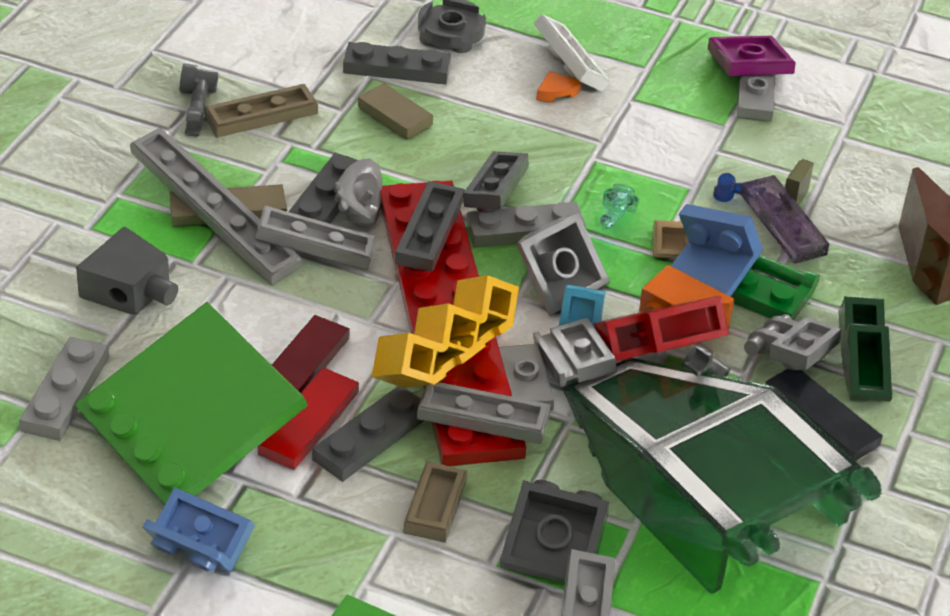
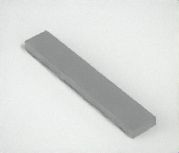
(214, 204)

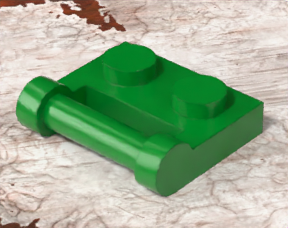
(770, 296)

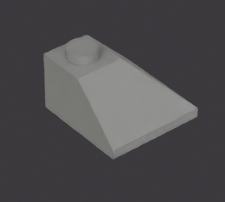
(560, 257)

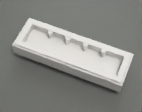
(566, 47)

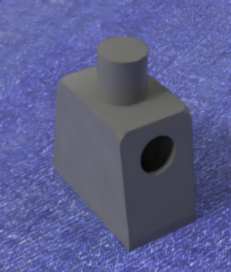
(126, 274)

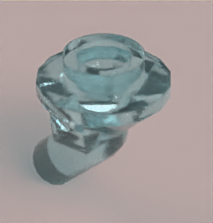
(618, 201)

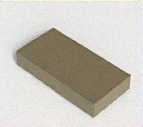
(395, 111)
(435, 502)

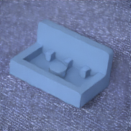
(200, 530)

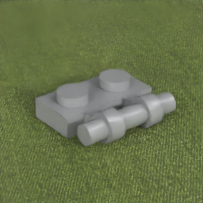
(793, 342)

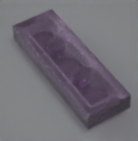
(784, 219)

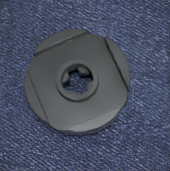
(451, 25)

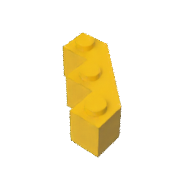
(447, 333)

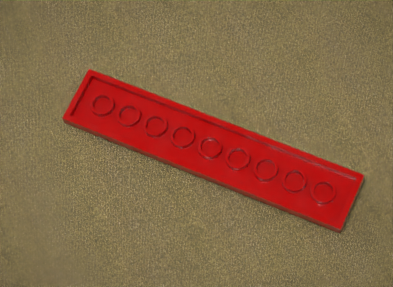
(425, 289)

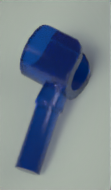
(726, 187)

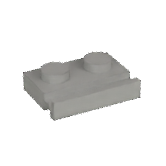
(575, 352)

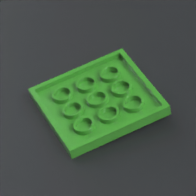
(191, 405)

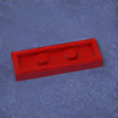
(326, 399)

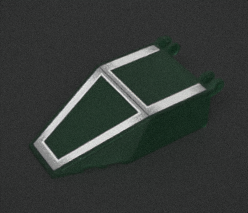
(712, 461)

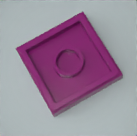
(751, 55)

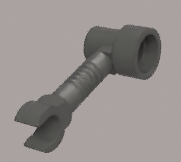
(199, 83)
(701, 361)

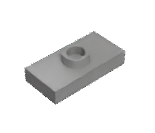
(756, 97)
(527, 373)

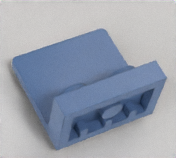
(719, 247)

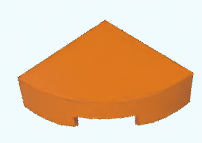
(557, 85)

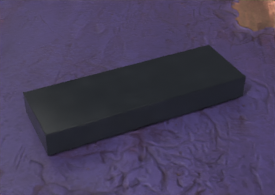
(827, 412)

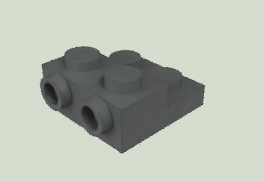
(548, 526)

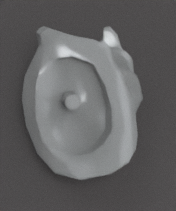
(360, 192)

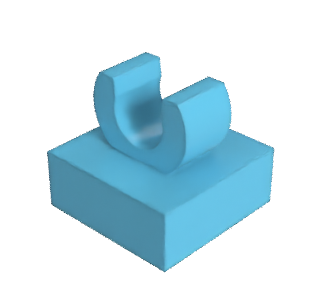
(582, 304)

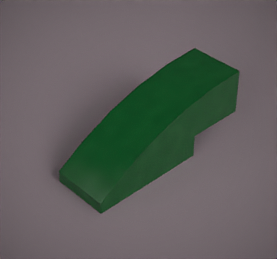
(865, 349)

